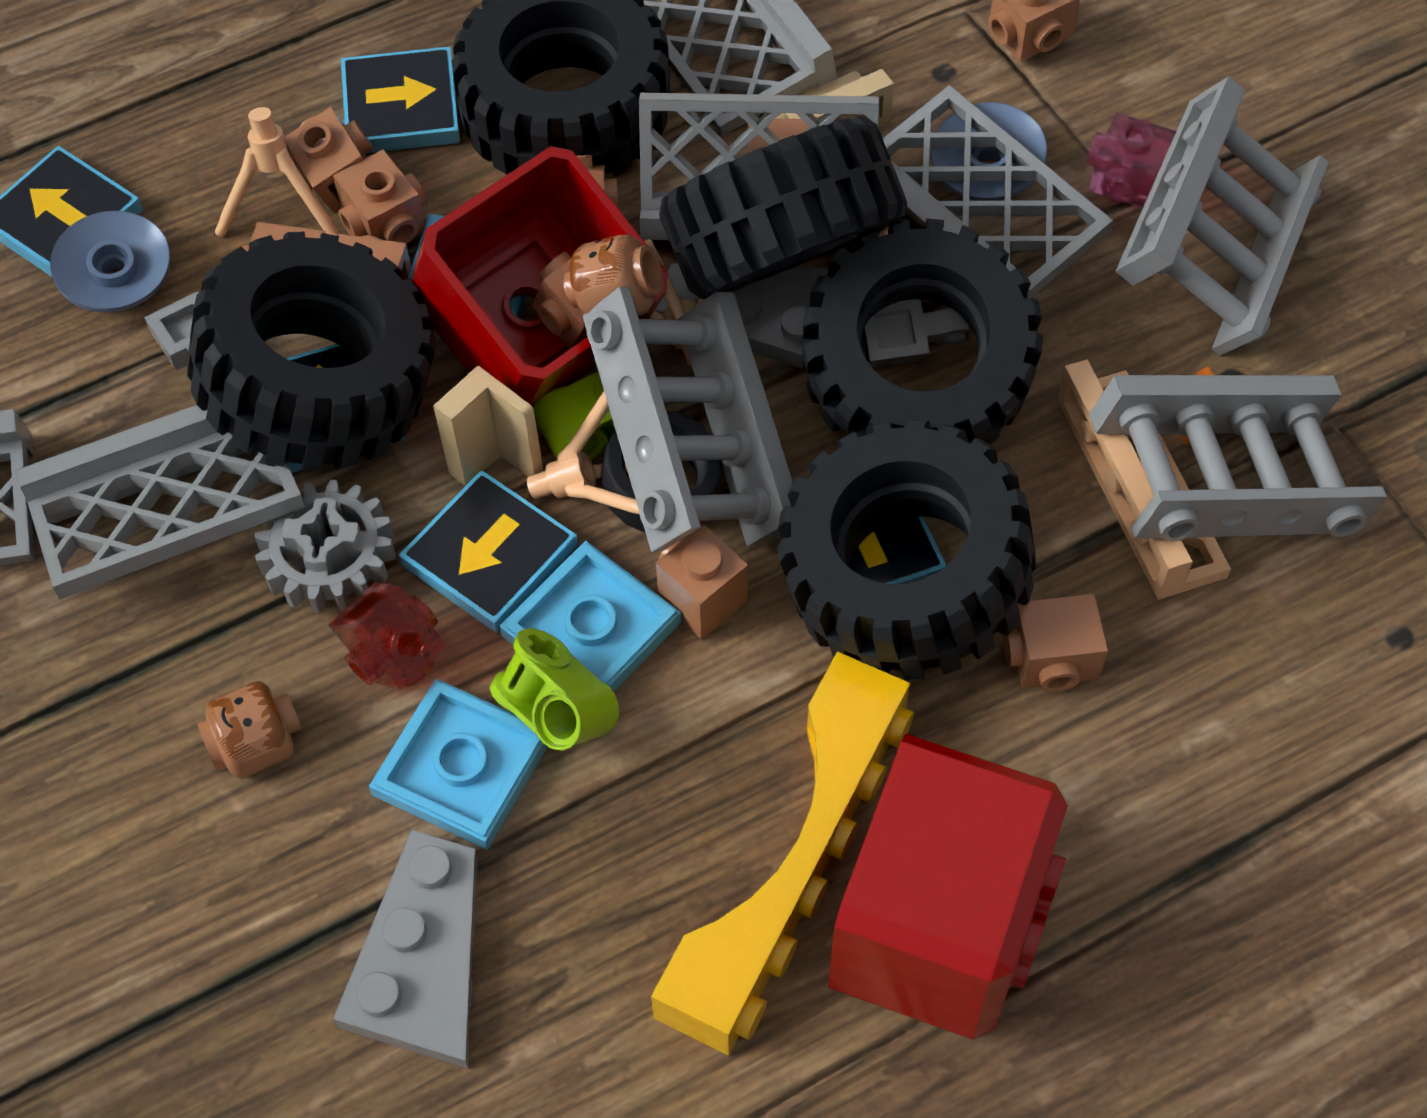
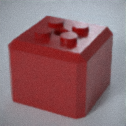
(496, 251)
(949, 889)

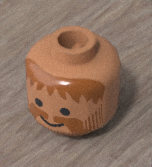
(610, 264)
(249, 729)

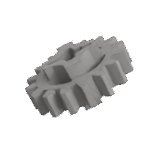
(332, 551)

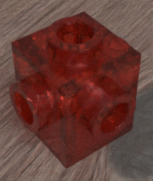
(388, 636)

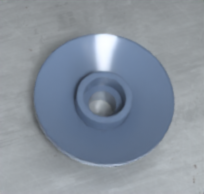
(1016, 124)
(107, 243)

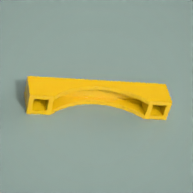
(723, 967)

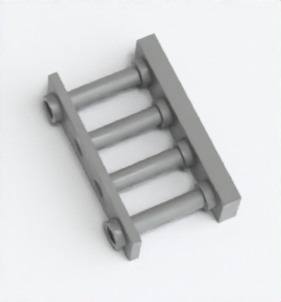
(1176, 207)
(734, 404)
(1249, 408)

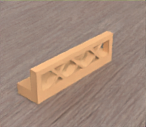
(1129, 491)

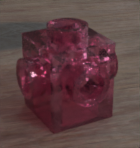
(1128, 158)

